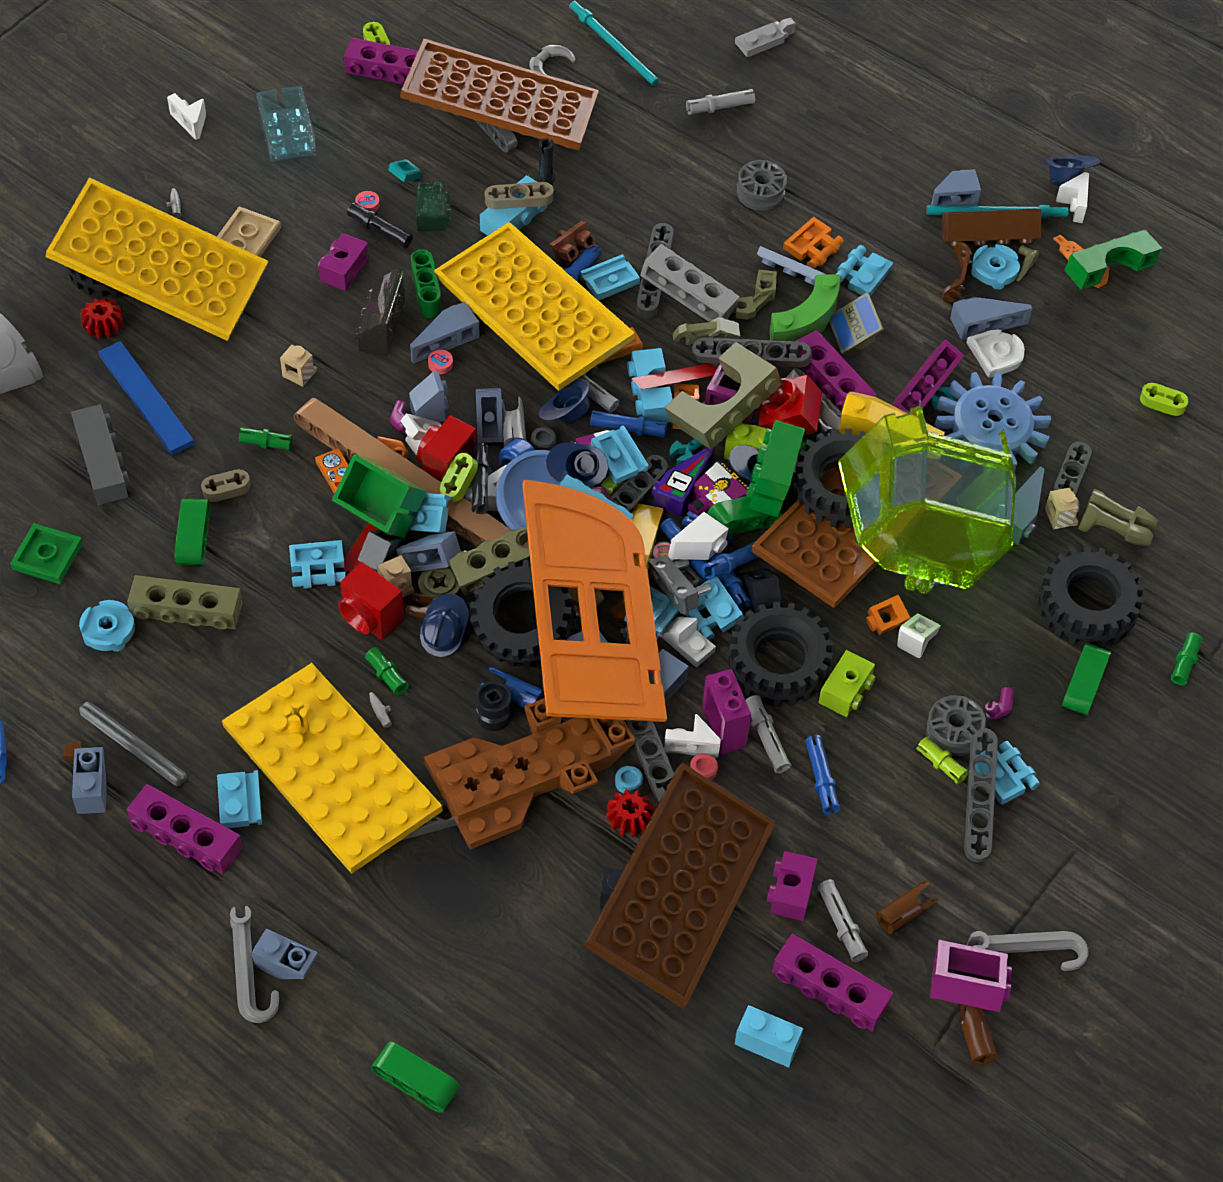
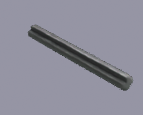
(133, 744)

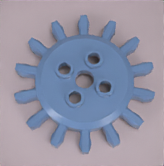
(1006, 404)

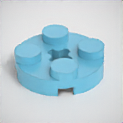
(995, 276)
(112, 638)

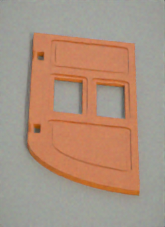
(591, 547)

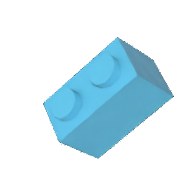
(768, 1036)

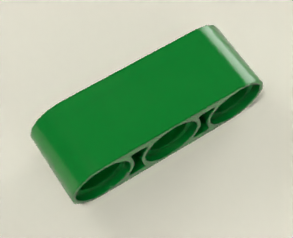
(426, 283)
(738, 518)
(192, 532)
(1086, 678)
(415, 1077)

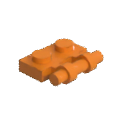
(808, 238)

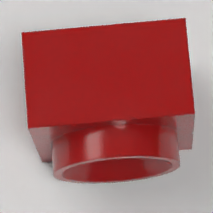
(794, 403)
(443, 444)
(370, 602)

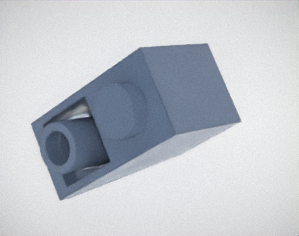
(428, 398)
(89, 780)
(282, 956)

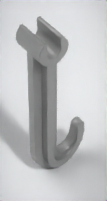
(1034, 942)
(244, 971)

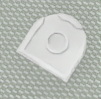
(997, 351)

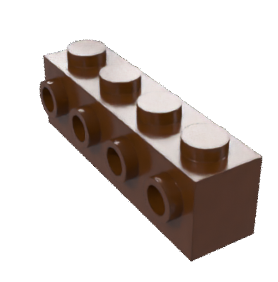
(991, 225)

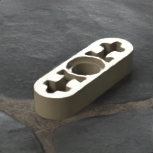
(536, 199)

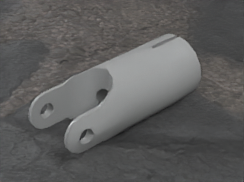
(513, 423)

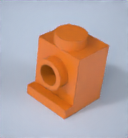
(893, 609)

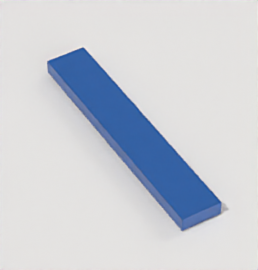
(146, 398)

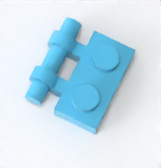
(871, 271)
(317, 557)
(721, 607)
(1007, 783)

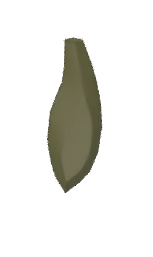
(1030, 258)

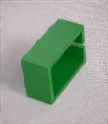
(775, 469)
(379, 495)

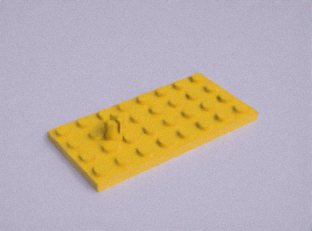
(157, 259)
(534, 305)
(332, 767)

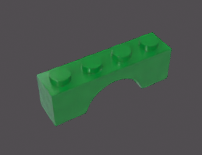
(1134, 250)

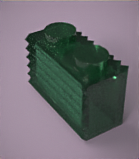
(431, 206)

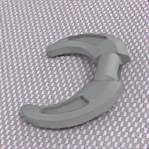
(550, 50)

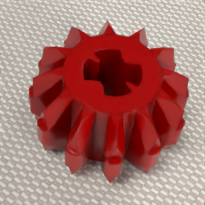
(102, 317)
(619, 811)

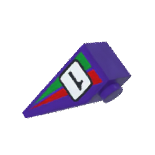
(676, 486)

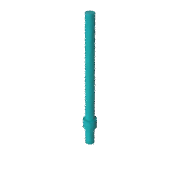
(587, 18)
(1046, 210)

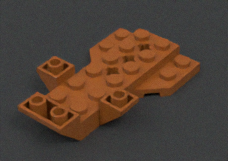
(553, 758)

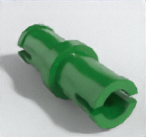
(265, 438)
(1187, 659)
(386, 671)

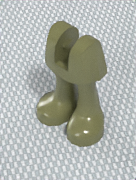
(1137, 528)

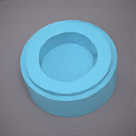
(629, 778)

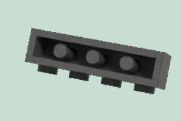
(99, 454)

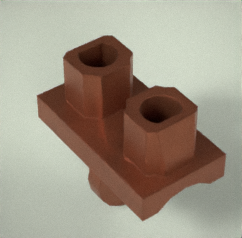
(570, 243)

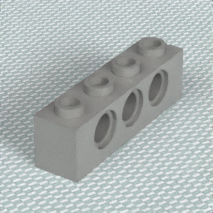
(689, 284)

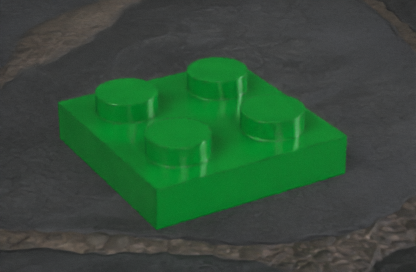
(46, 553)

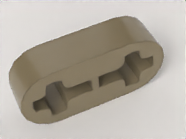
(226, 485)

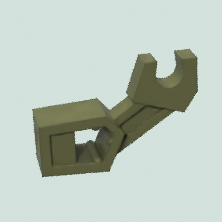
(764, 292)
(714, 329)

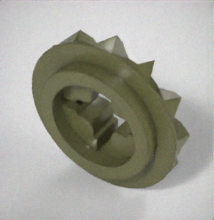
(429, 577)

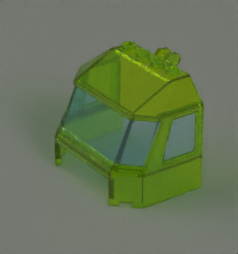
(929, 502)

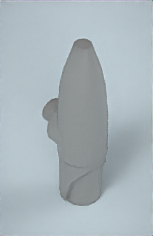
(175, 203)
(380, 710)

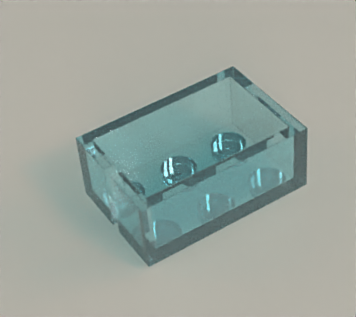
(289, 129)

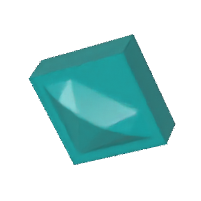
(405, 170)

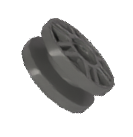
(761, 185)
(956, 711)

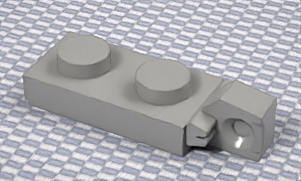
(765, 37)

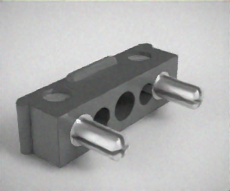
(675, 584)

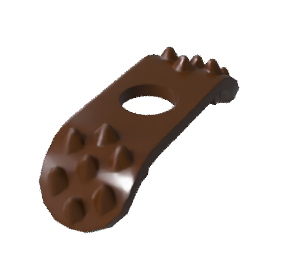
(954, 291)

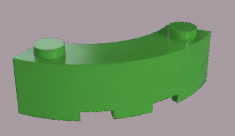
(810, 315)

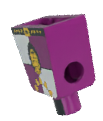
(716, 486)

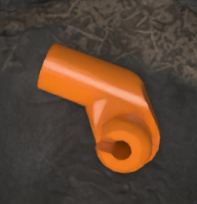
(395, 445)

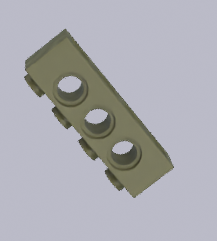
(488, 551)
(175, 593)

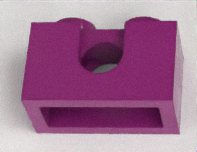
(344, 262)
(790, 900)

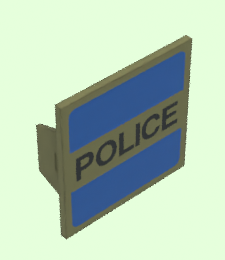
(856, 324)

